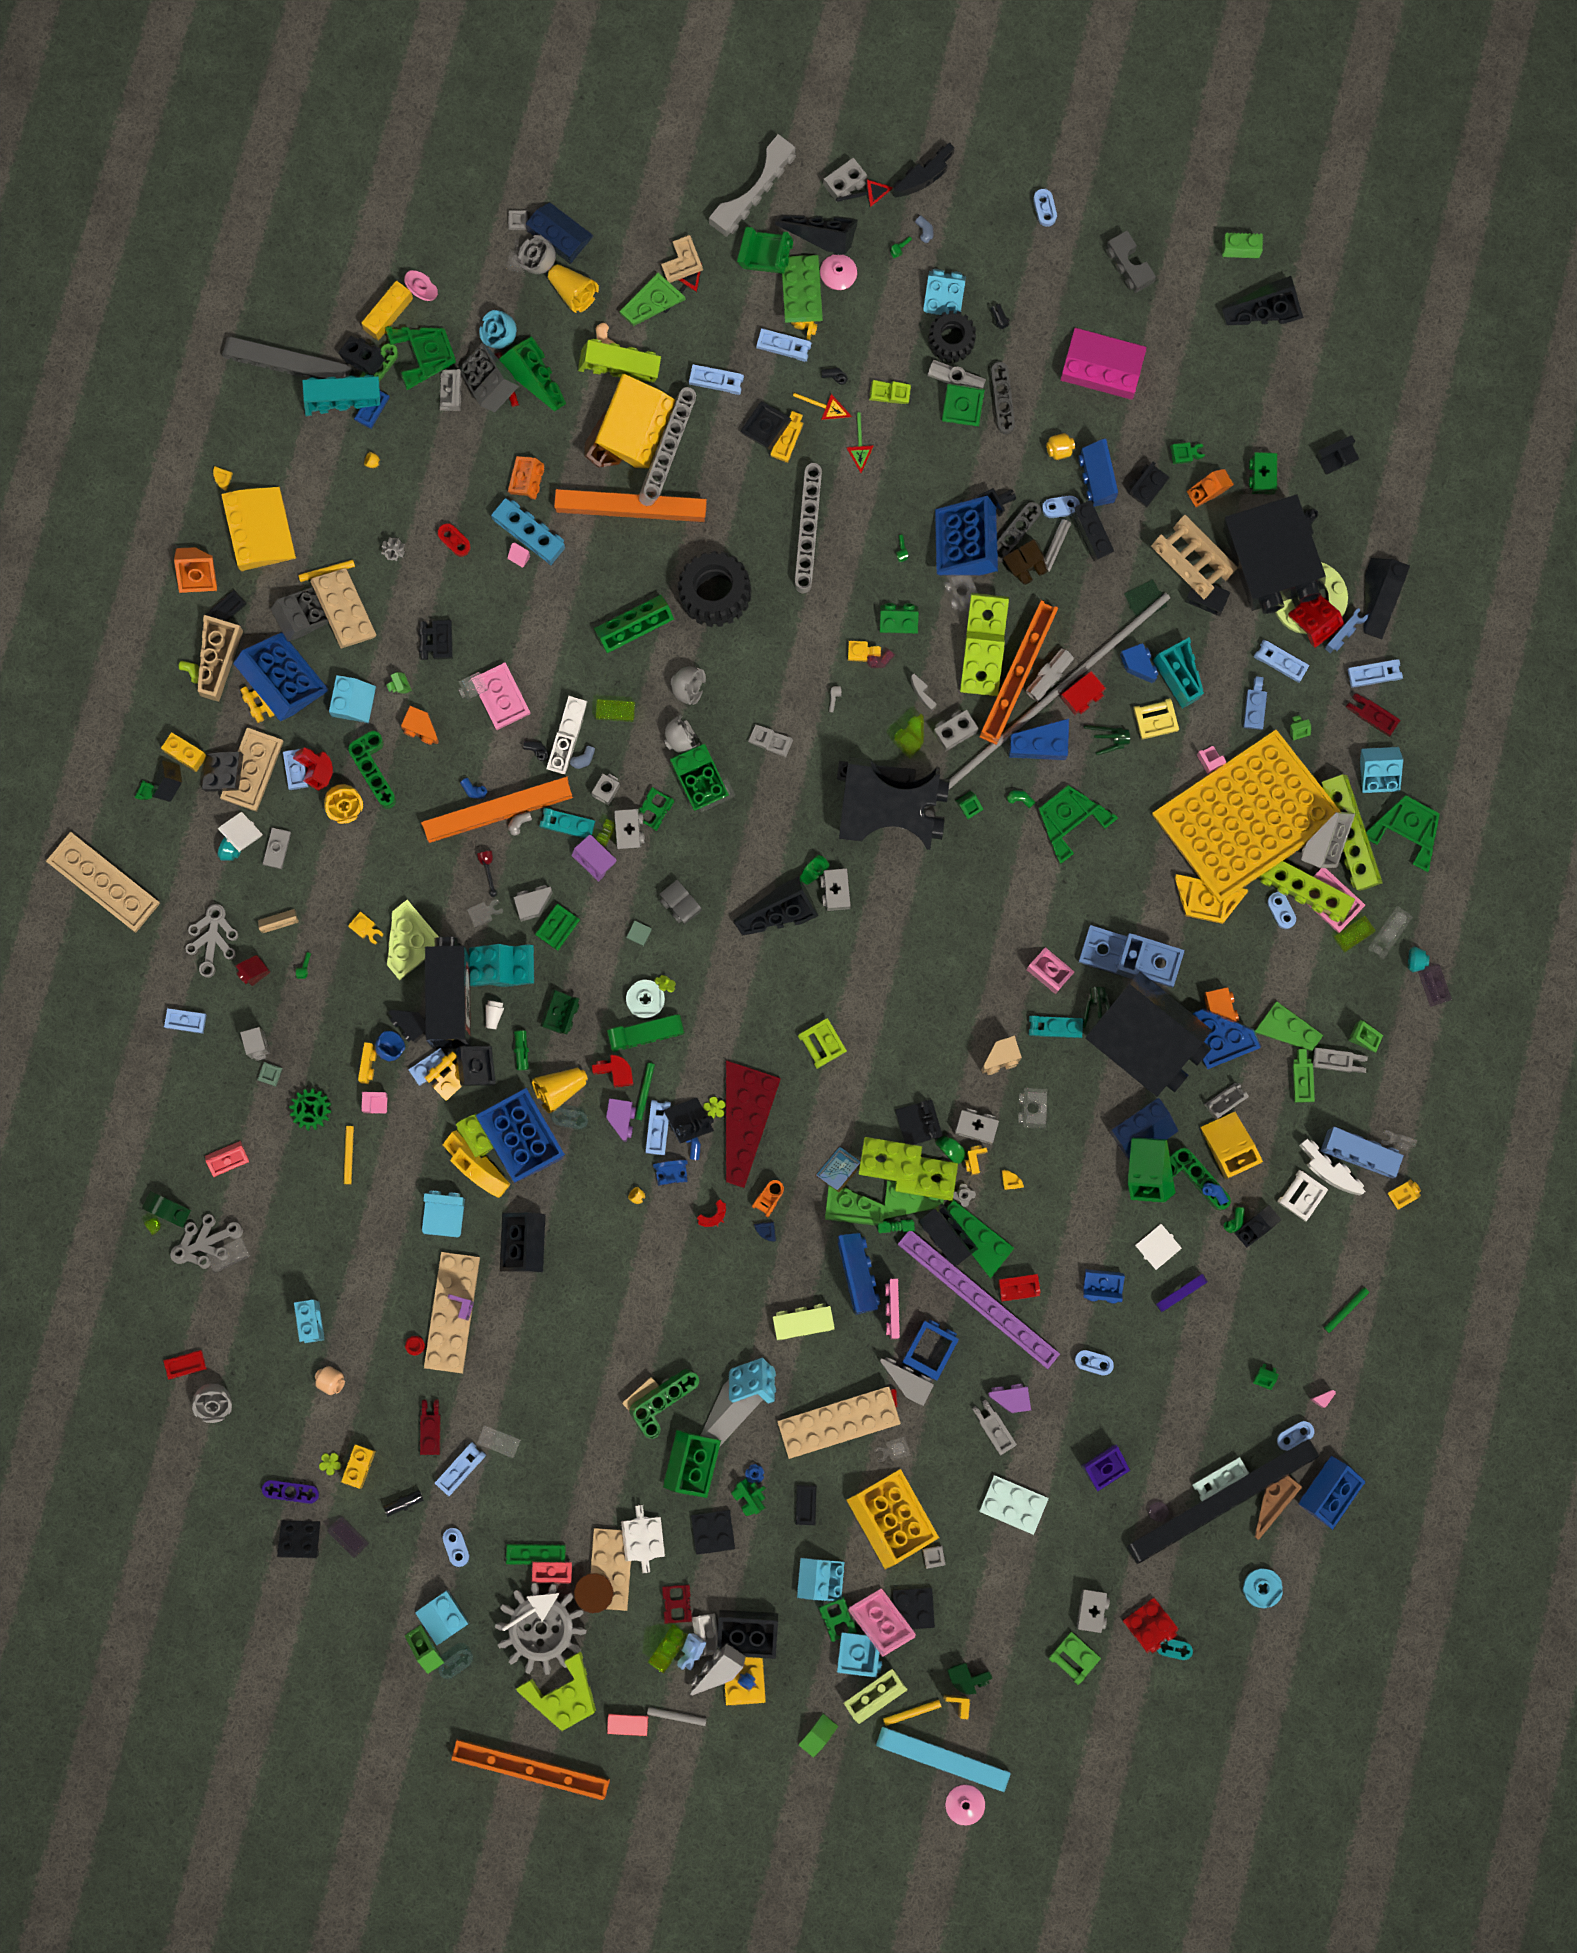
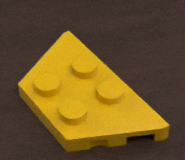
(1201, 903)

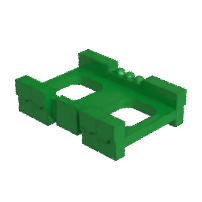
(659, 812)
(905, 1225)
(832, 1621)

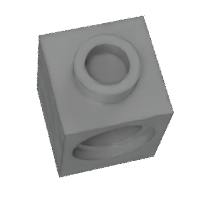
(606, 797)

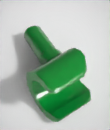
(896, 248)
(903, 553)
(302, 973)

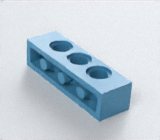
(547, 552)

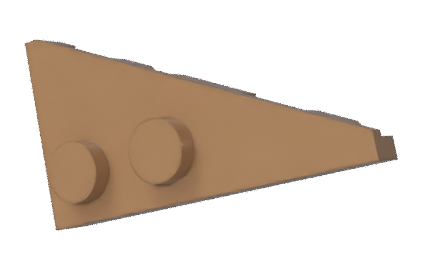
(1274, 1502)

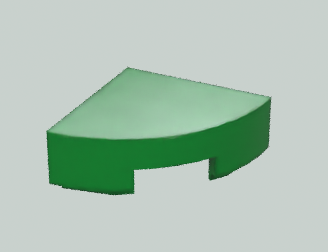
(145, 791)

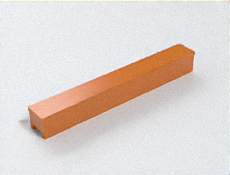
(629, 505)
(1018, 673)
(497, 810)
(530, 1769)

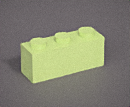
(803, 1322)
(875, 1696)

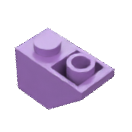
(619, 1117)
(1012, 1400)

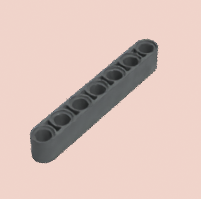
(283, 360)

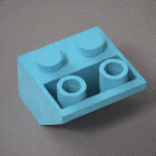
(1381, 769)
(820, 1579)

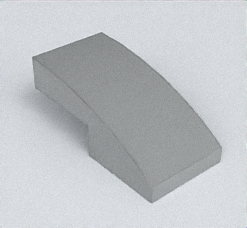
(920, 689)
(770, 740)

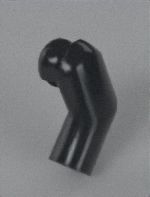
(835, 373)
(1310, 516)
(537, 747)

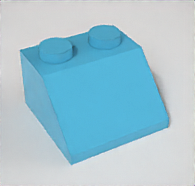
(352, 699)
(442, 1617)

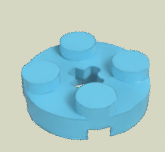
(1274, 1588)

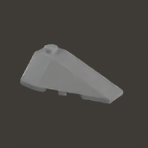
(728, 1415)

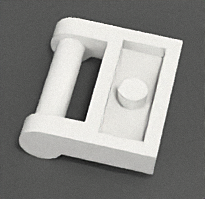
(1307, 1200)

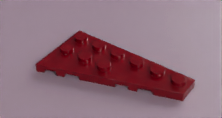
(747, 1110)

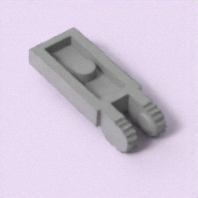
(1337, 1060)
(995, 1429)

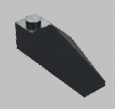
(829, 235)

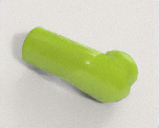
(192, 668)

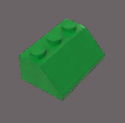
(691, 1464)

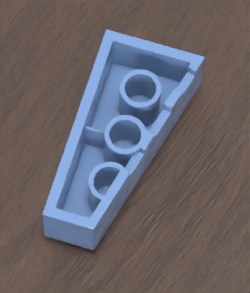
(1362, 1152)

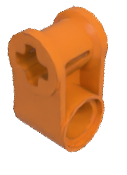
(768, 1198)

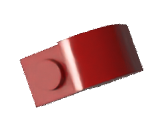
(318, 765)
(618, 1067)

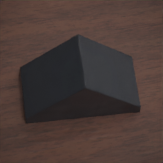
(167, 781)

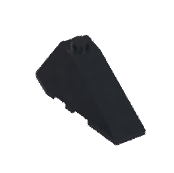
(1270, 303)
(1382, 588)
(783, 905)

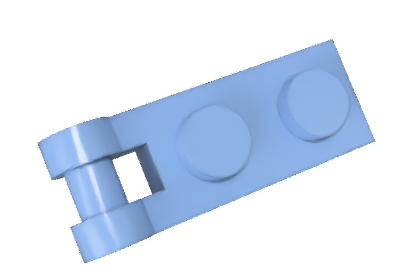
(783, 344)
(715, 379)
(1281, 661)
(1374, 673)
(657, 1129)
(459, 1469)

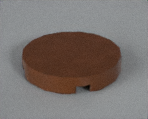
(593, 1593)

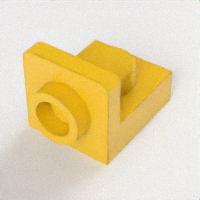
(810, 325)
(1405, 1194)

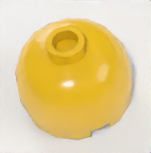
(343, 803)

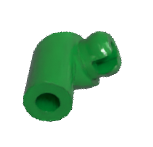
(1020, 795)
(1236, 1223)

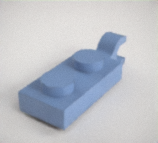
(1348, 629)
(1255, 706)

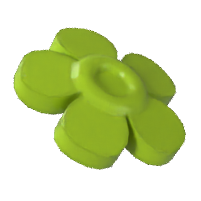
(665, 983)
(715, 1107)
(330, 1463)

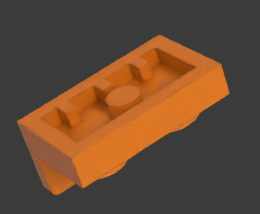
(526, 477)

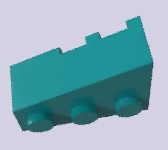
(1180, 672)

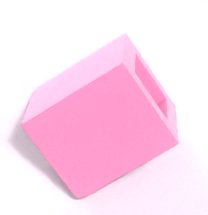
(1210, 759)
(374, 1102)

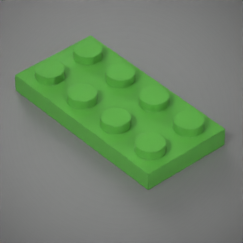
(802, 289)

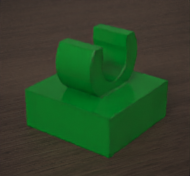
(1266, 1378)

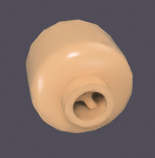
(329, 1380)

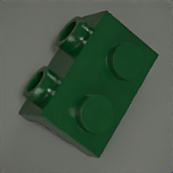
(560, 1012)

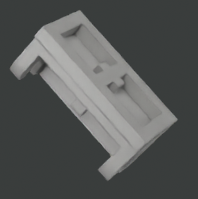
(450, 390)
(1226, 1100)

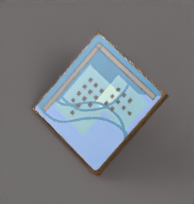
(839, 1169)

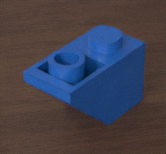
(1138, 663)

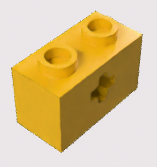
(183, 752)
(358, 1466)

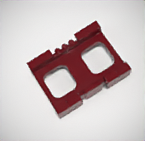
(671, 1604)

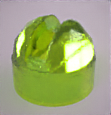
(153, 1225)

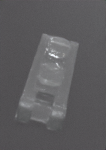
(1390, 932)

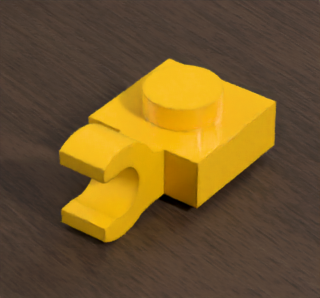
(859, 651)

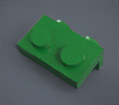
(899, 618)

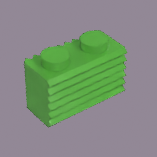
(1242, 245)

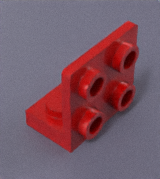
(1317, 619)

